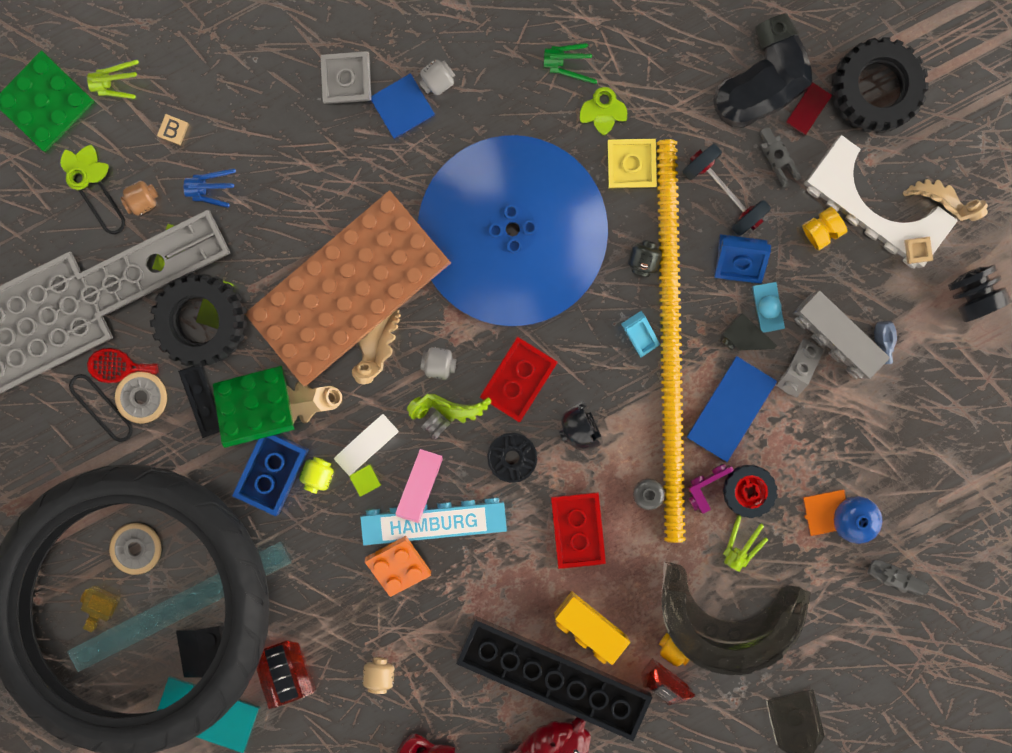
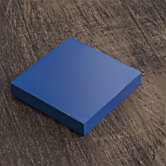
(402, 106)

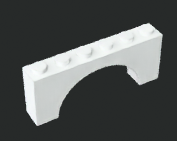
(835, 184)

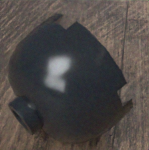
(580, 428)

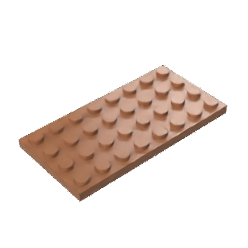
(347, 288)

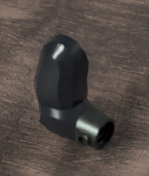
(770, 82)

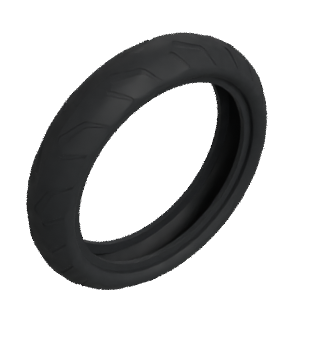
(245, 623)

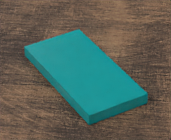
(230, 731)

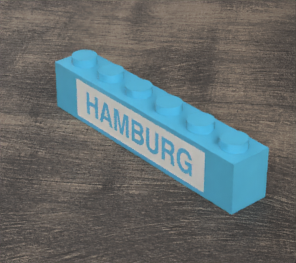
(435, 522)

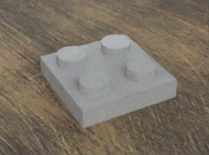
(346, 77)

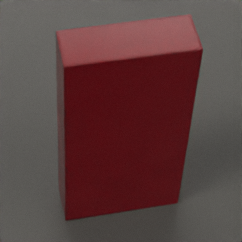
(808, 109)

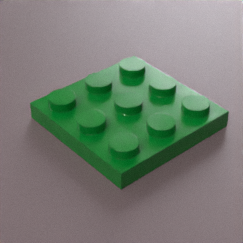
(43, 101)
(253, 406)

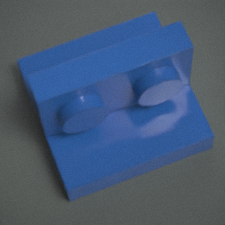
(742, 258)

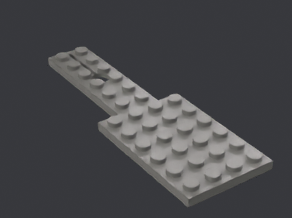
(60, 310)

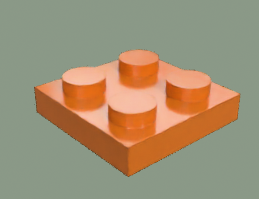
(397, 566)

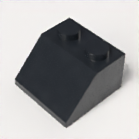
(198, 648)

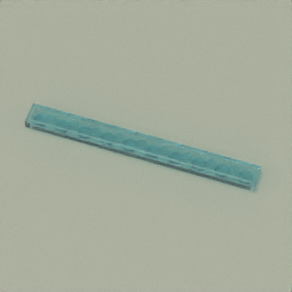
(164, 614)

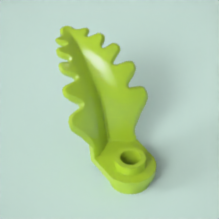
(420, 406)

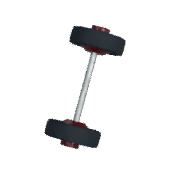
(703, 162)

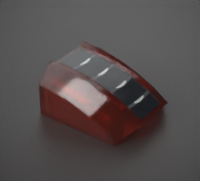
(284, 674)
(666, 684)

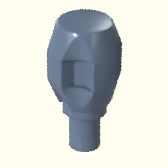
(886, 337)

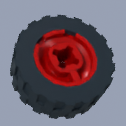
(750, 491)

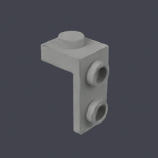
(801, 368)

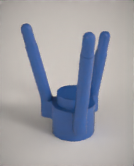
(197, 186)

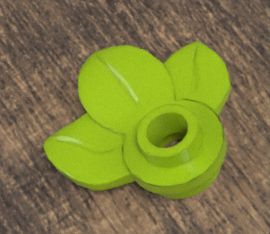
(603, 114)
(84, 164)

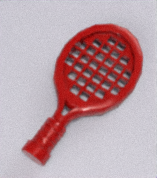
(150, 368)

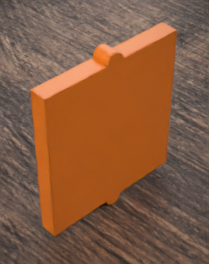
(821, 511)

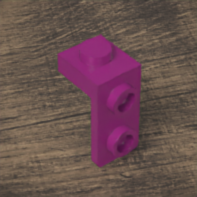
(698, 500)

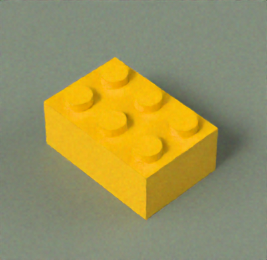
(591, 629)

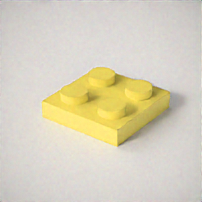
(632, 163)

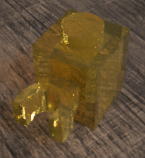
(99, 605)

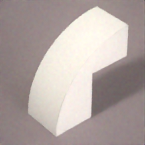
(366, 444)

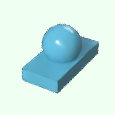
(768, 307)
(640, 334)

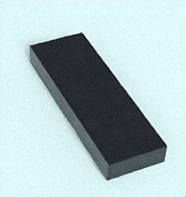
(200, 399)

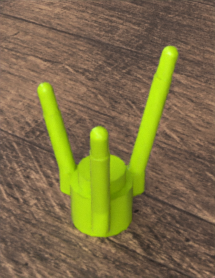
(101, 80)
(739, 558)

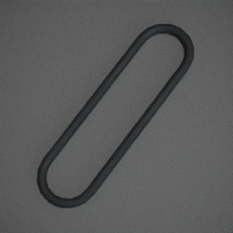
(96, 214)
(93, 414)

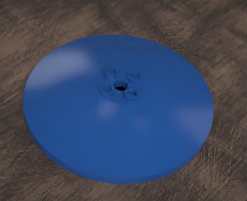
(559, 237)

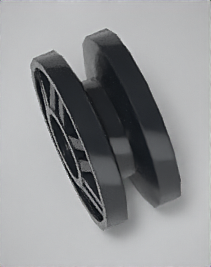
(518, 471)

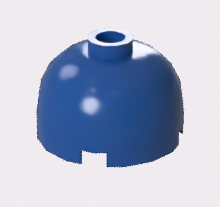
(848, 517)

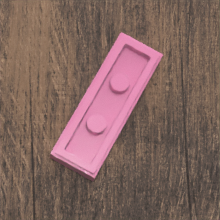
(419, 486)

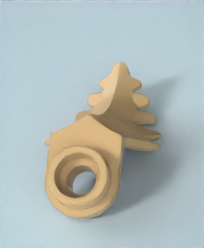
(948, 198)
(376, 349)
(308, 401)

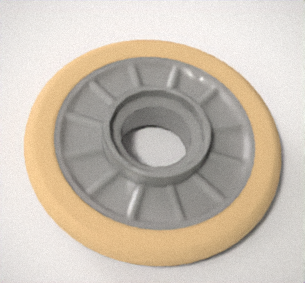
(155, 401)
(120, 551)

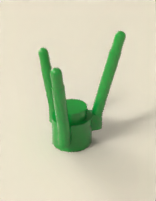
(555, 57)

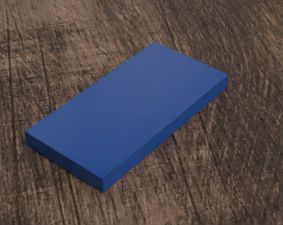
(731, 409)

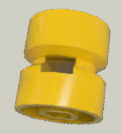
(823, 229)

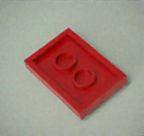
(518, 379)
(578, 530)

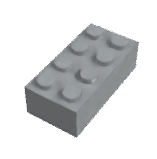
(840, 335)

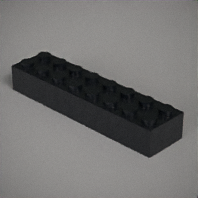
(554, 678)

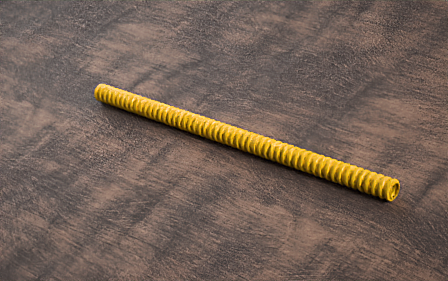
(670, 329)

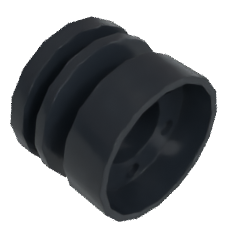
(979, 293)

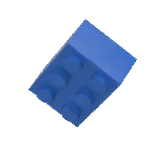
(270, 473)

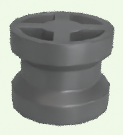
(435, 425)

